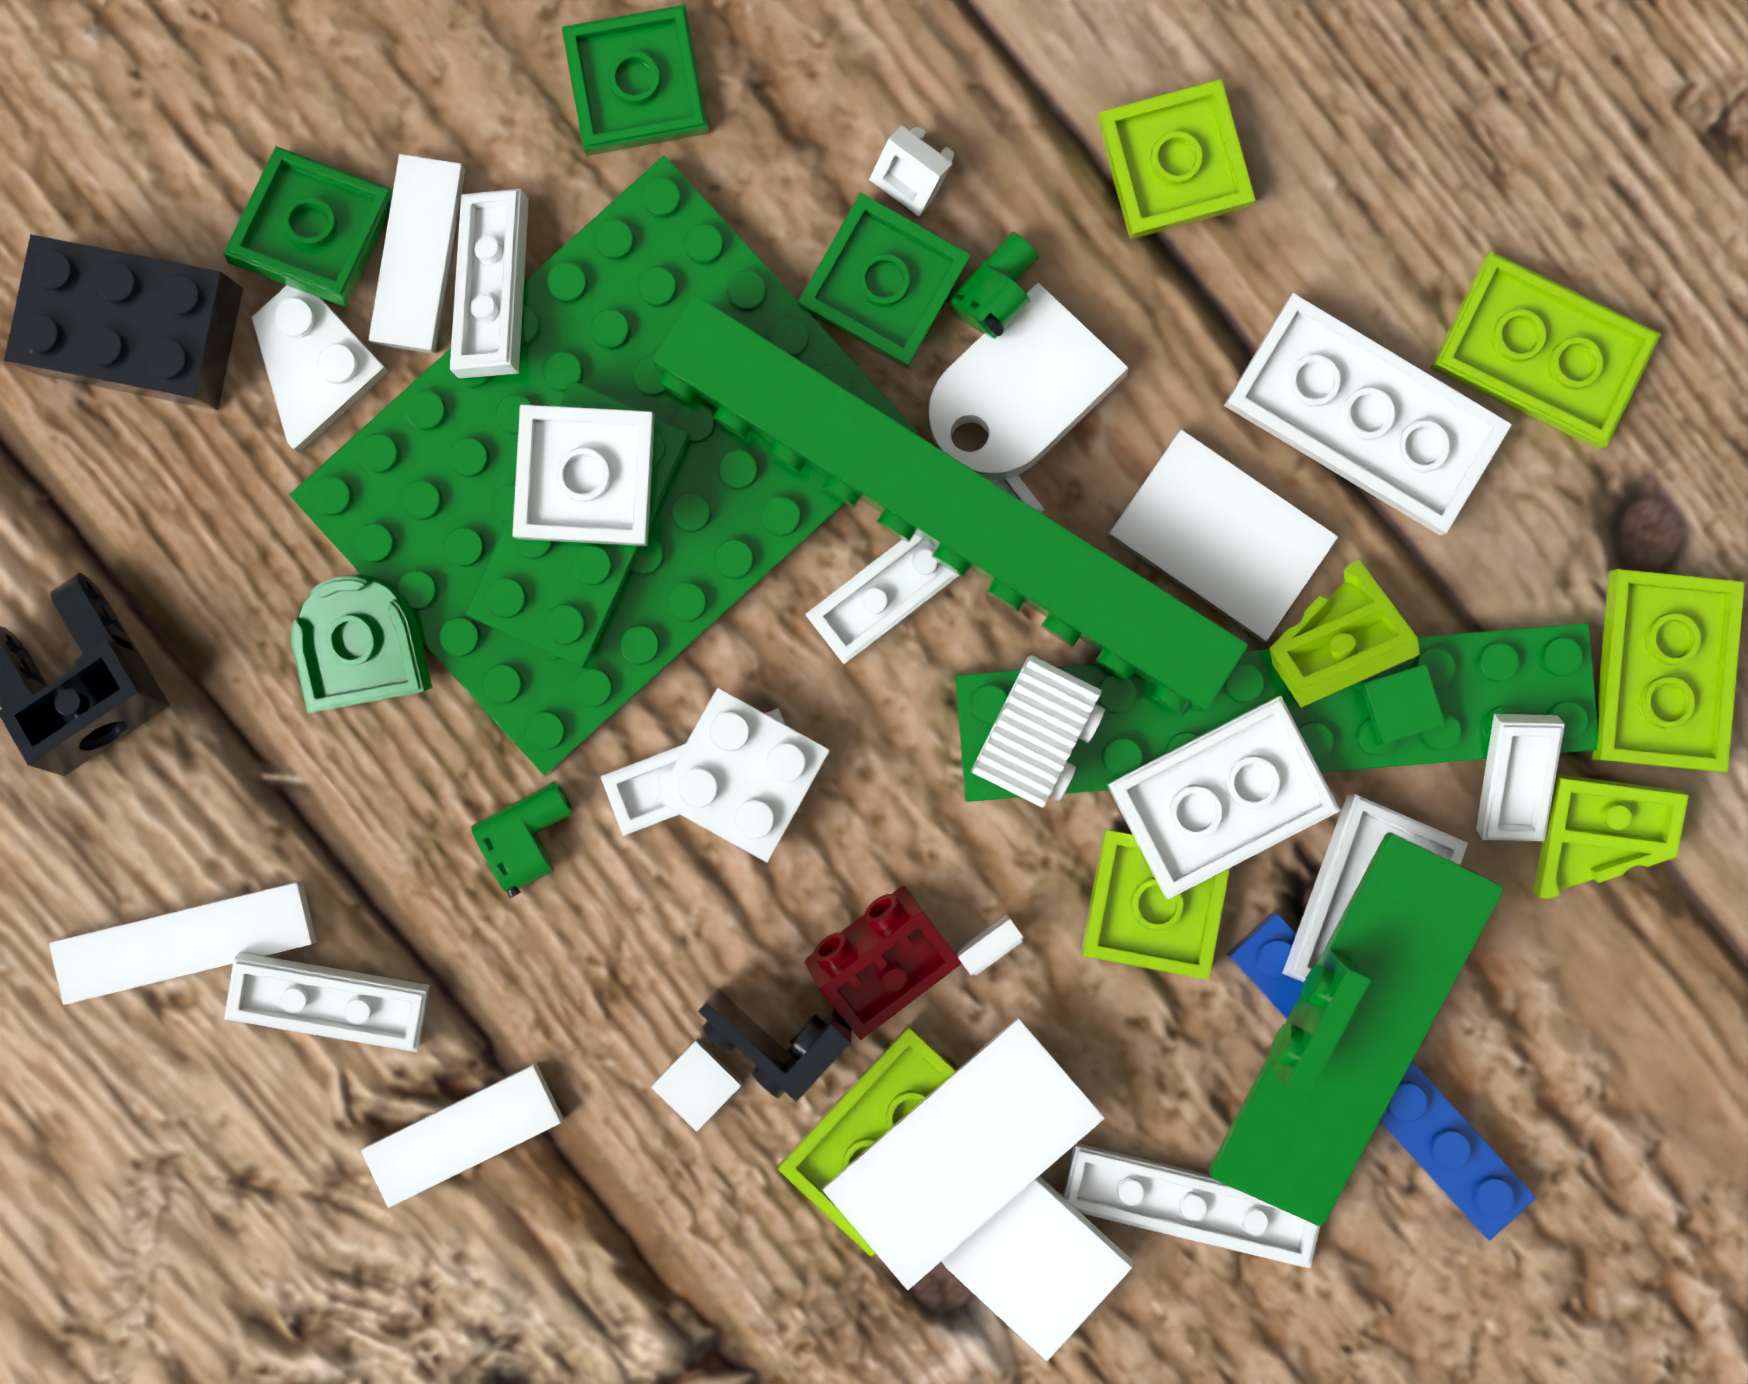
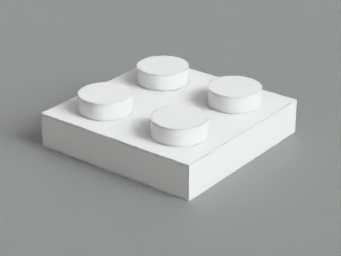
(583, 475)
(742, 775)

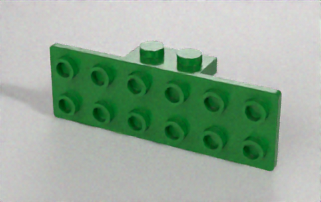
(1355, 1029)

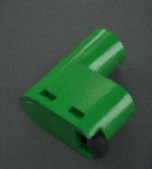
(991, 295)
(511, 838)

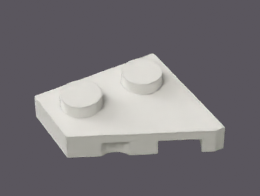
(312, 363)

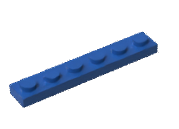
(1418, 1111)

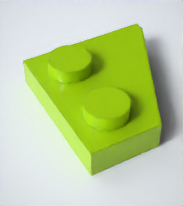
(1343, 639)
(1604, 830)

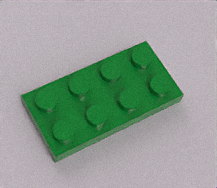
(560, 590)

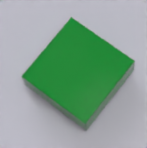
(1402, 704)

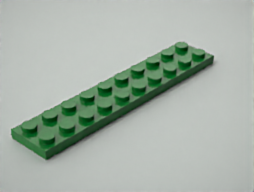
(1471, 674)

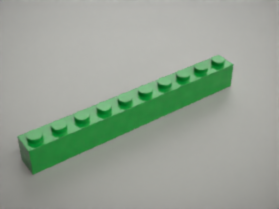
(947, 506)

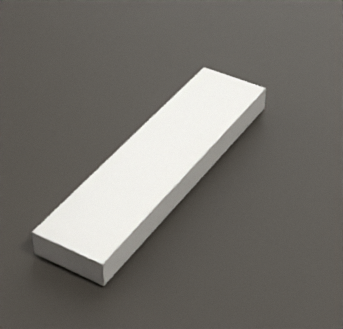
(890, 589)
(182, 942)
(1184, 1205)

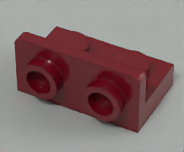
(881, 962)

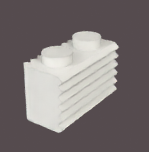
(1038, 731)

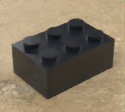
(124, 322)

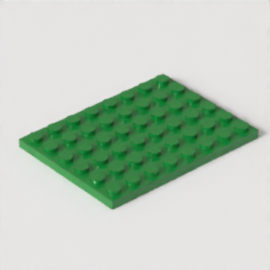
(436, 469)

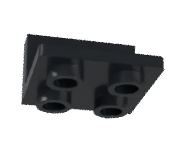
(776, 1069)

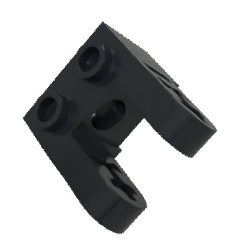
(88, 706)

